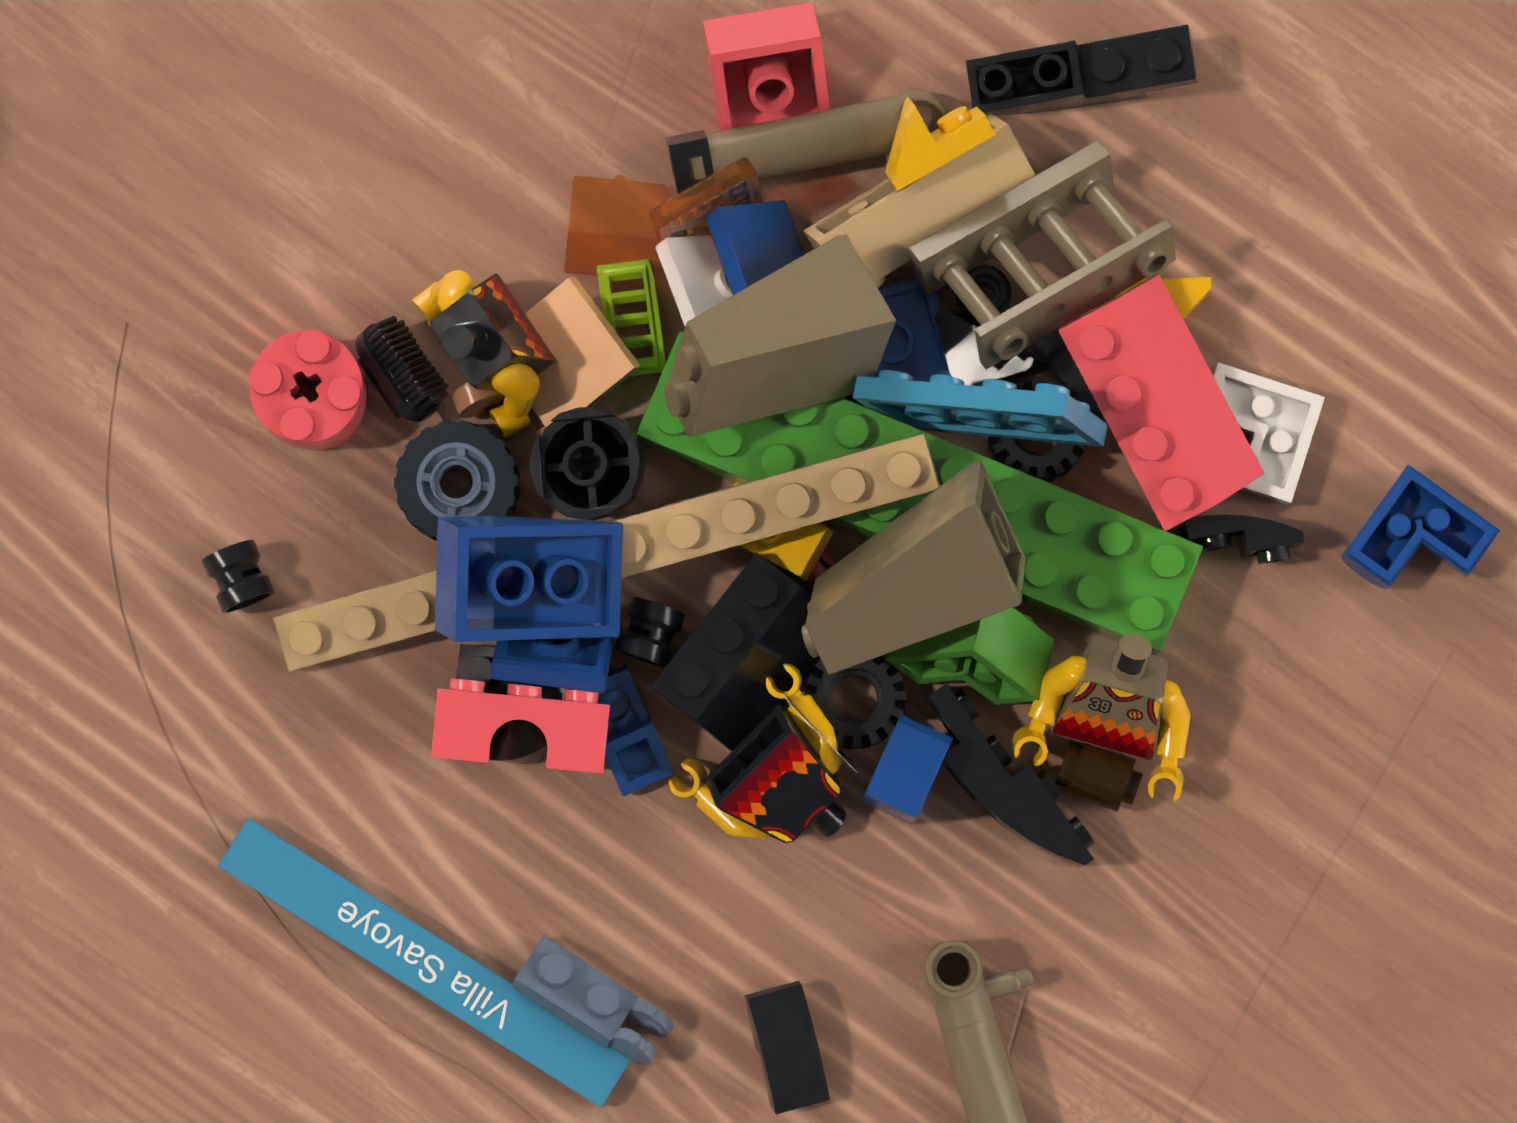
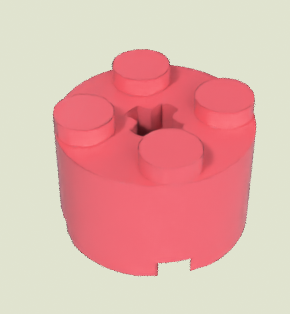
(277, 383)

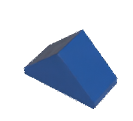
(906, 770)

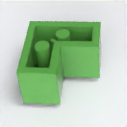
(995, 656)

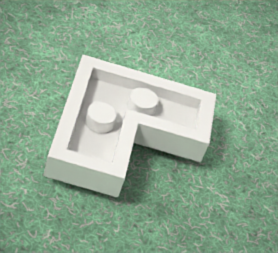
(1280, 427)

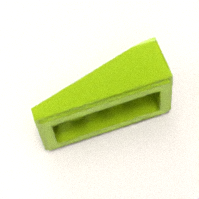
(631, 271)

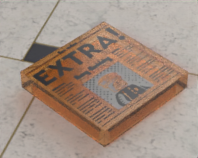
(685, 212)

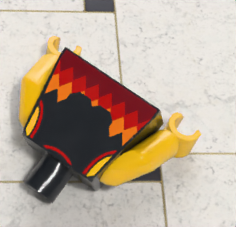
(488, 342)
(776, 777)

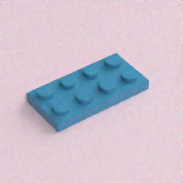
(983, 410)

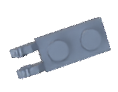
(590, 1001)

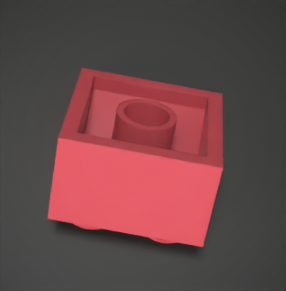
(766, 65)

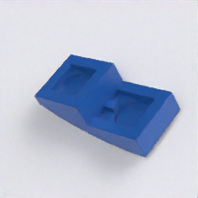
(632, 741)

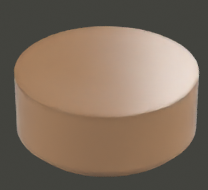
(474, 402)

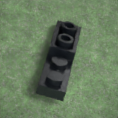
(1082, 74)
(1018, 803)

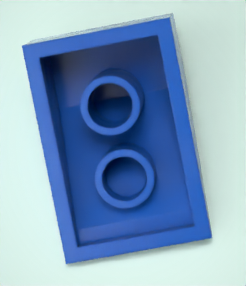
(527, 578)

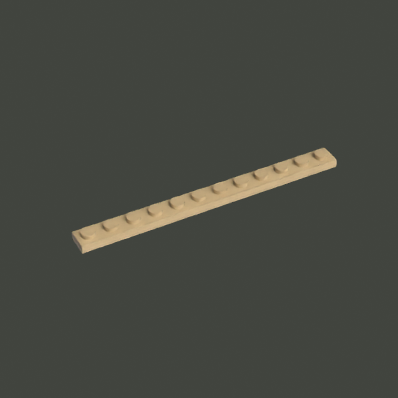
(649, 542)

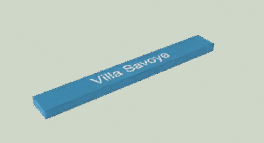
(421, 961)

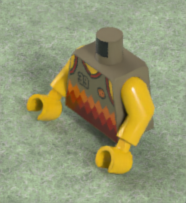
(1115, 702)

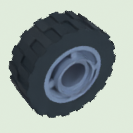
(450, 447)

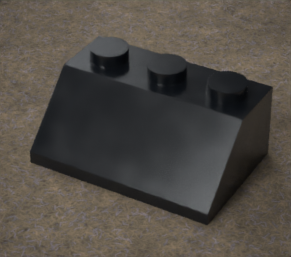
(741, 641)

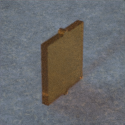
(611, 223)

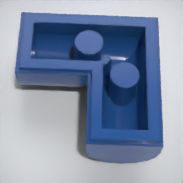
(1416, 515)

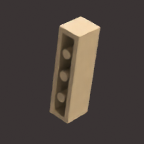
(890, 221)

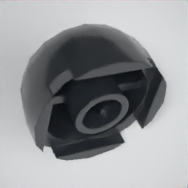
(588, 464)

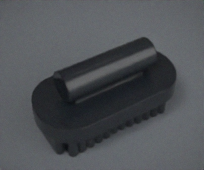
(400, 370)

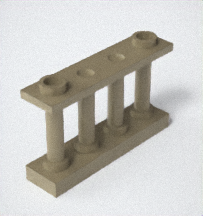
(1019, 214)

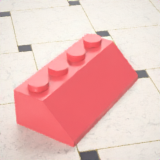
(1161, 402)

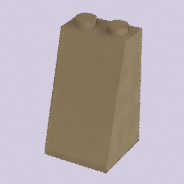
(781, 342)
(918, 576)

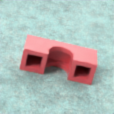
(572, 726)

